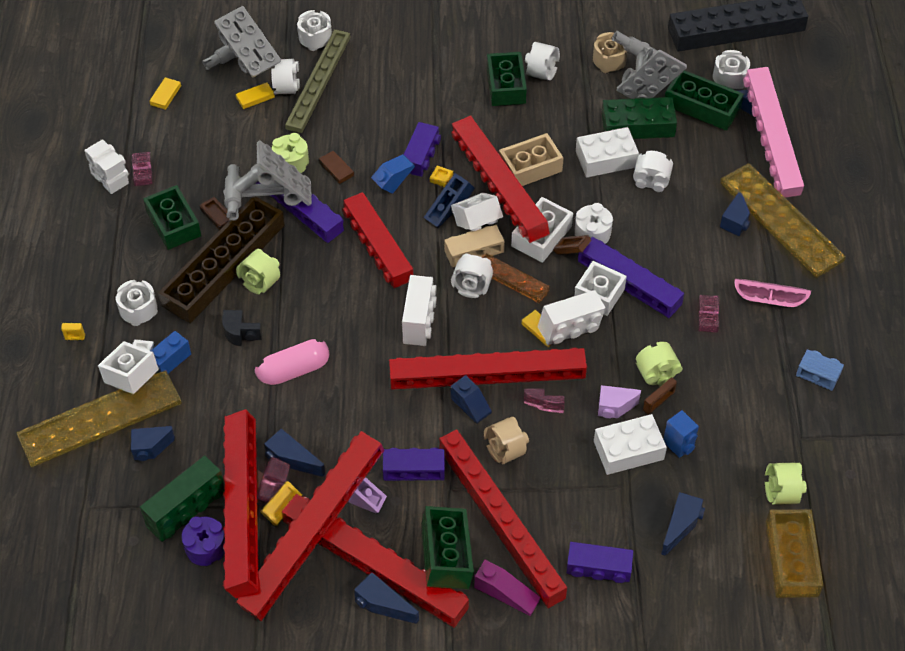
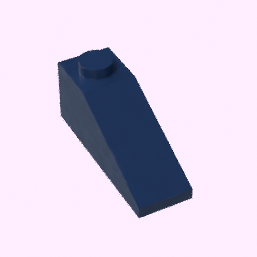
(454, 192)
(288, 450)
(683, 520)
(382, 600)

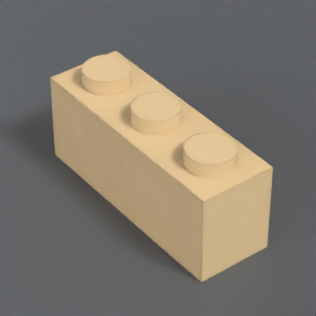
(474, 243)

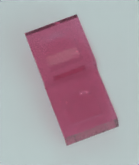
(142, 168)
(708, 313)
(536, 399)
(272, 479)

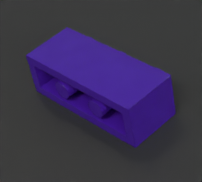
(422, 147)
(413, 464)
(599, 562)

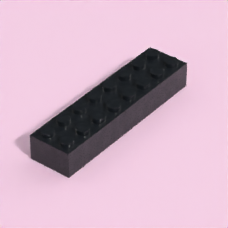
(736, 23)

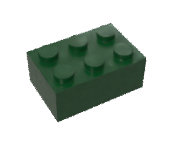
(506, 78)
(172, 217)

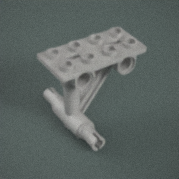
(245, 41)
(653, 68)
(275, 178)

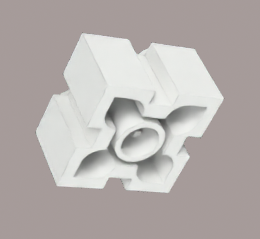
(107, 166)

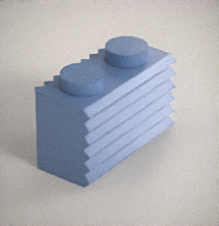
(820, 369)

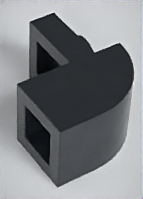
(237, 330)

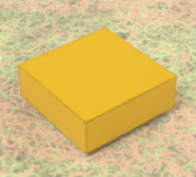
(441, 176)
(73, 331)

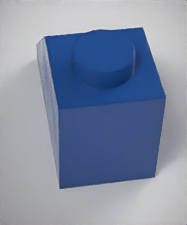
(393, 173)

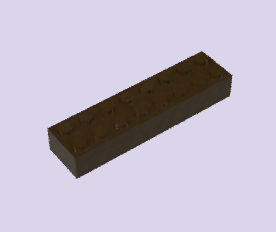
(217, 261)

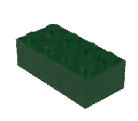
(705, 99)
(642, 116)
(183, 498)
(447, 547)

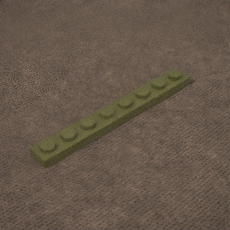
(317, 81)

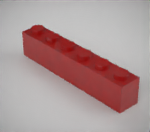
(378, 240)

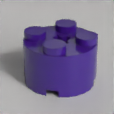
(203, 540)

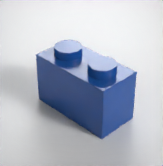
(171, 352)
(681, 434)

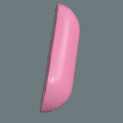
(771, 293)
(293, 362)

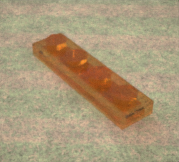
(518, 280)

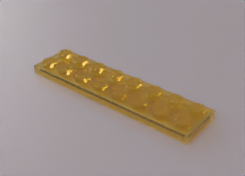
(783, 220)
(97, 419)

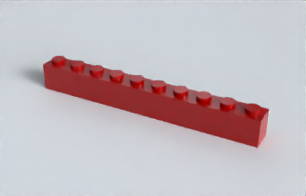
(500, 179)
(488, 368)
(240, 505)
(503, 519)
(312, 523)
(393, 570)

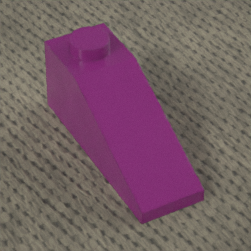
(505, 587)

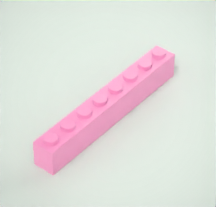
(773, 132)

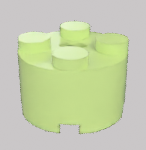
(293, 150)
(258, 271)
(658, 363)
(784, 483)

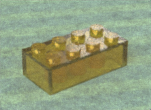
(794, 553)

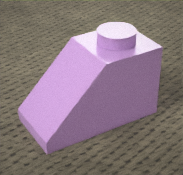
(617, 401)
(368, 497)

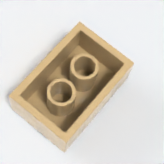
(533, 159)

